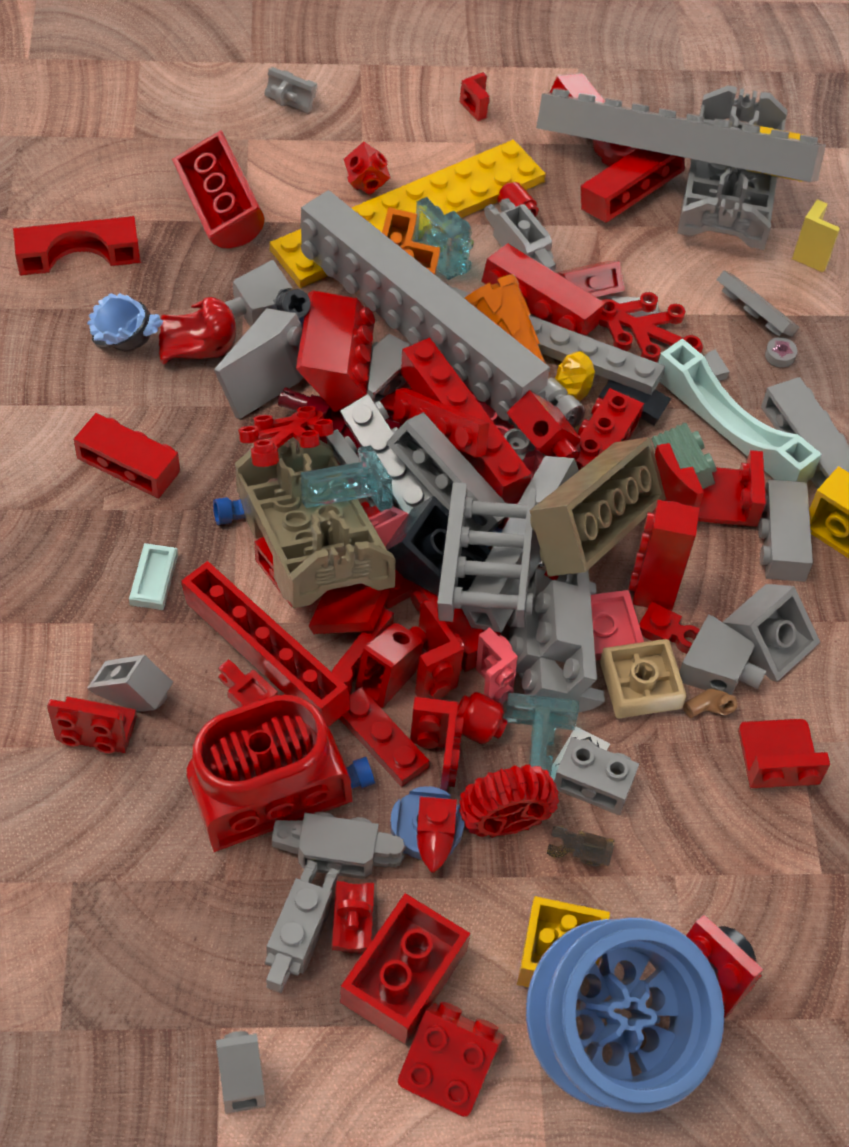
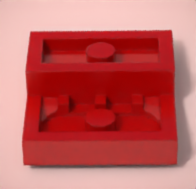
(678, 484)

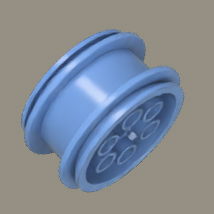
(680, 987)

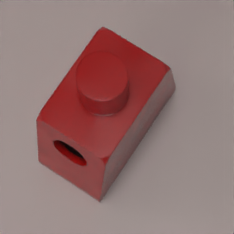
(552, 434)
(390, 662)

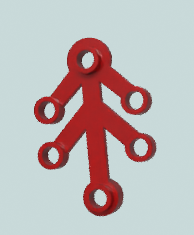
(644, 326)
(303, 425)

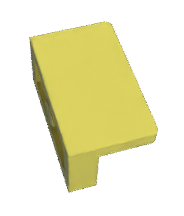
(816, 239)

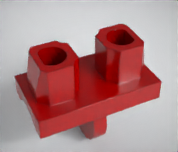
(352, 917)

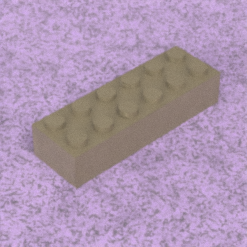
(597, 507)

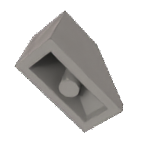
(132, 683)

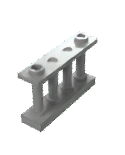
(456, 566)

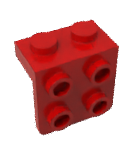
(442, 662)
(781, 754)
(450, 1058)

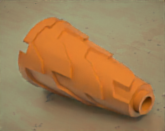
(508, 310)

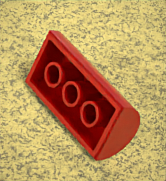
(220, 192)

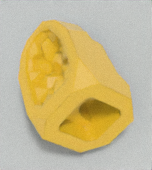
(576, 374)

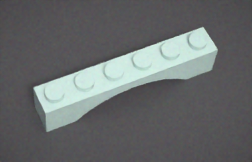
(692, 381)

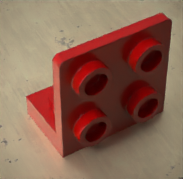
(736, 495)
(92, 724)
(437, 725)

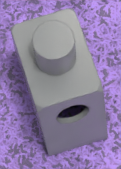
(257, 291)
(720, 659)

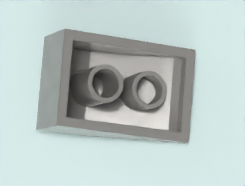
(261, 362)

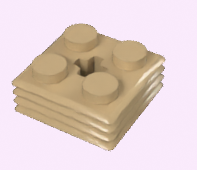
(661, 683)

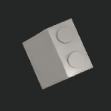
(777, 627)

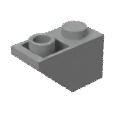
(240, 1072)

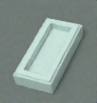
(153, 576)

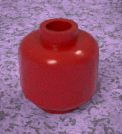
(482, 717)

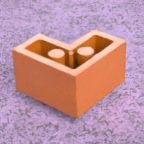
(400, 228)

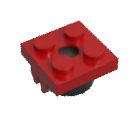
(729, 957)

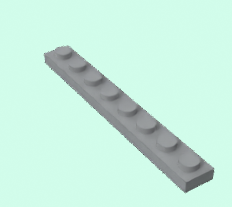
(606, 359)

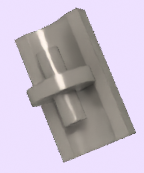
(290, 89)

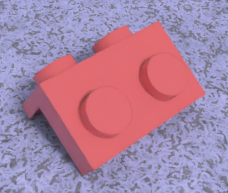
(496, 665)

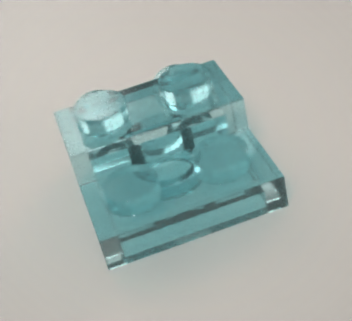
(446, 232)

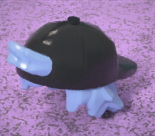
(122, 323)

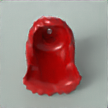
(198, 334)

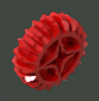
(508, 801)

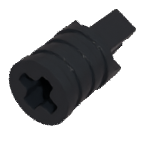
(293, 301)

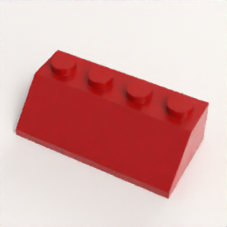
(336, 348)

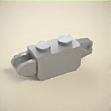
(521, 230)
(339, 844)
(299, 926)

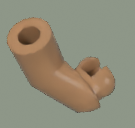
(711, 701)

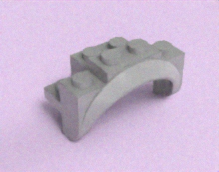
(560, 632)

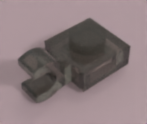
(587, 846)

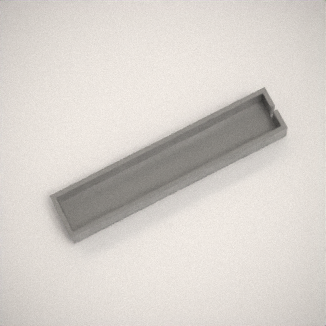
(419, 304)

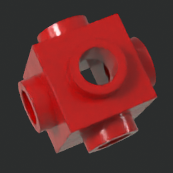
(366, 168)

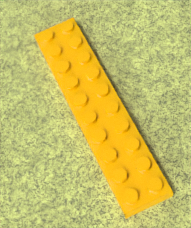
(457, 188)

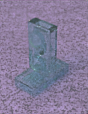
(349, 482)
(544, 716)

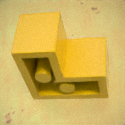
(546, 924)

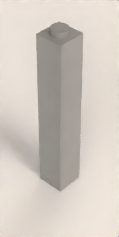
(547, 478)

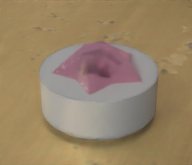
(781, 352)

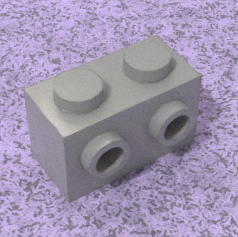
(596, 775)

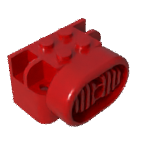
(265, 767)

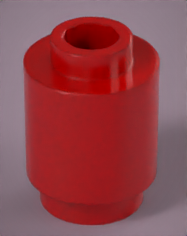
(518, 196)

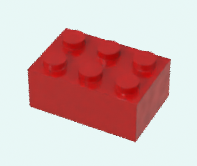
(404, 968)

